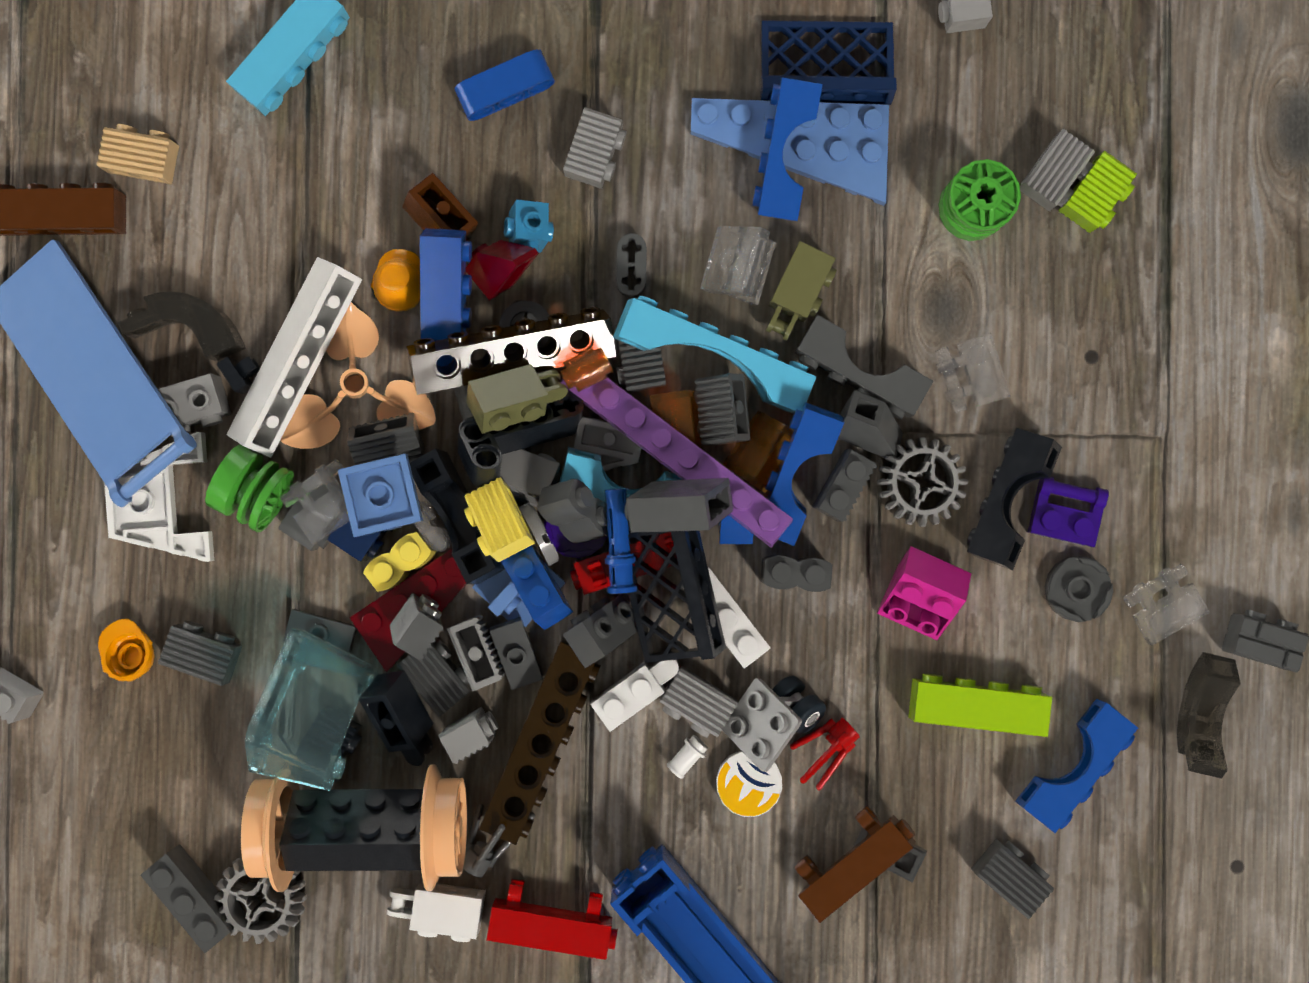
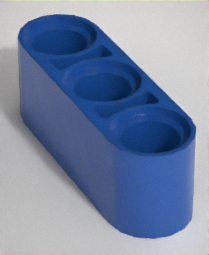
(504, 85)

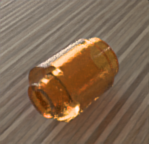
(586, 369)

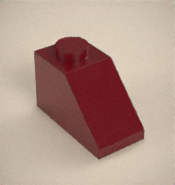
(499, 266)

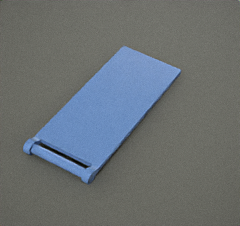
(89, 371)

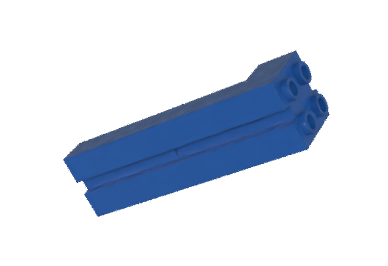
(684, 923)

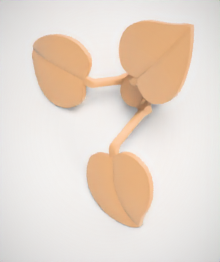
(355, 337)

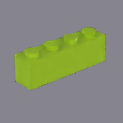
(980, 707)

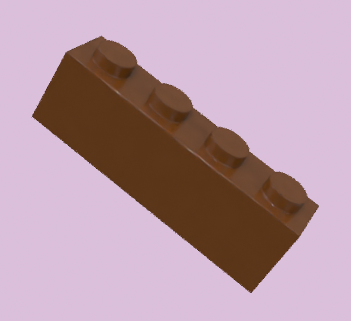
(62, 210)

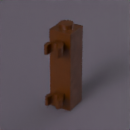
(857, 867)

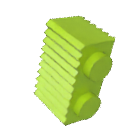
(1099, 192)

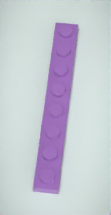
(682, 456)

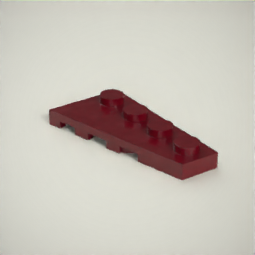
(437, 580)

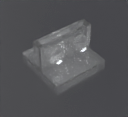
(739, 263)

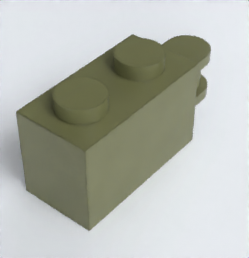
(800, 287)
(513, 397)

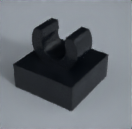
(239, 372)

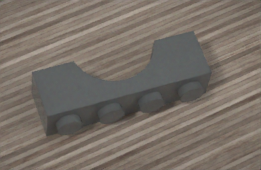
(826, 348)

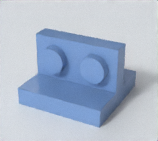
(380, 495)
(504, 597)

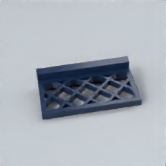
(835, 88)

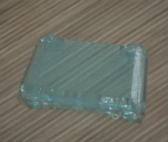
(306, 711)

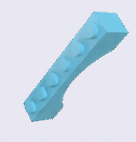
(776, 382)

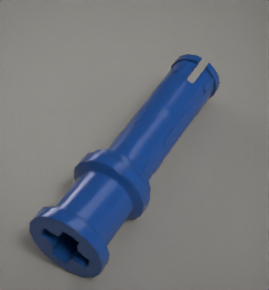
(619, 556)

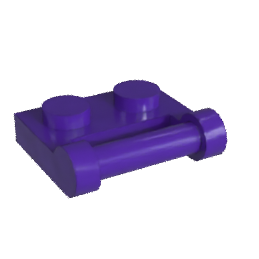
(1065, 522)

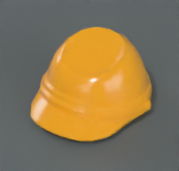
(397, 280)
(125, 650)

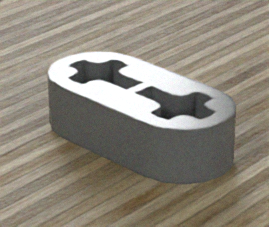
(639, 265)

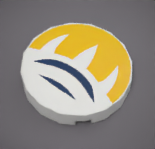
(746, 788)

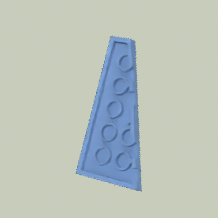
(837, 148)

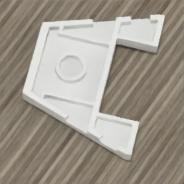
(151, 514)

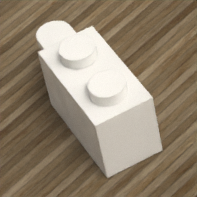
(633, 692)
(443, 911)

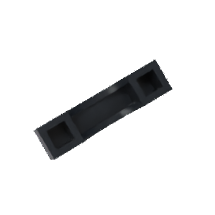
(1025, 460)
(445, 491)

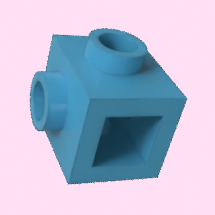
(529, 224)

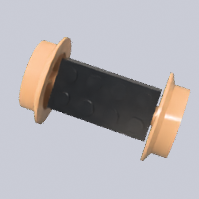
(354, 829)

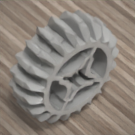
(928, 467)
(234, 891)

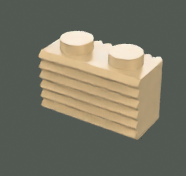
(137, 154)

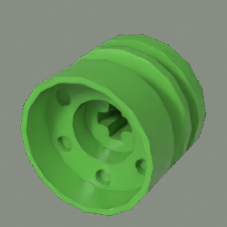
(973, 217)
(249, 487)

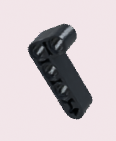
(487, 448)

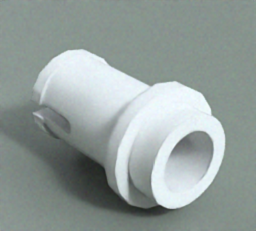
(687, 756)

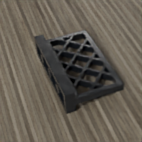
(697, 594)

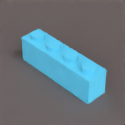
(287, 52)

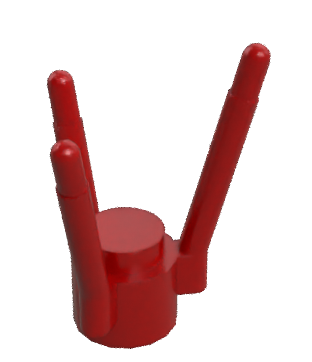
(841, 739)

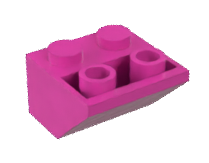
(925, 593)

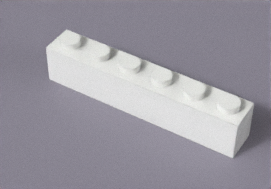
(294, 357)

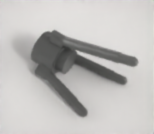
(481, 855)

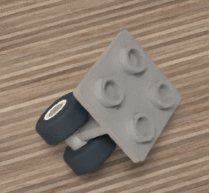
(770, 717)

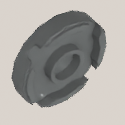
(1078, 589)

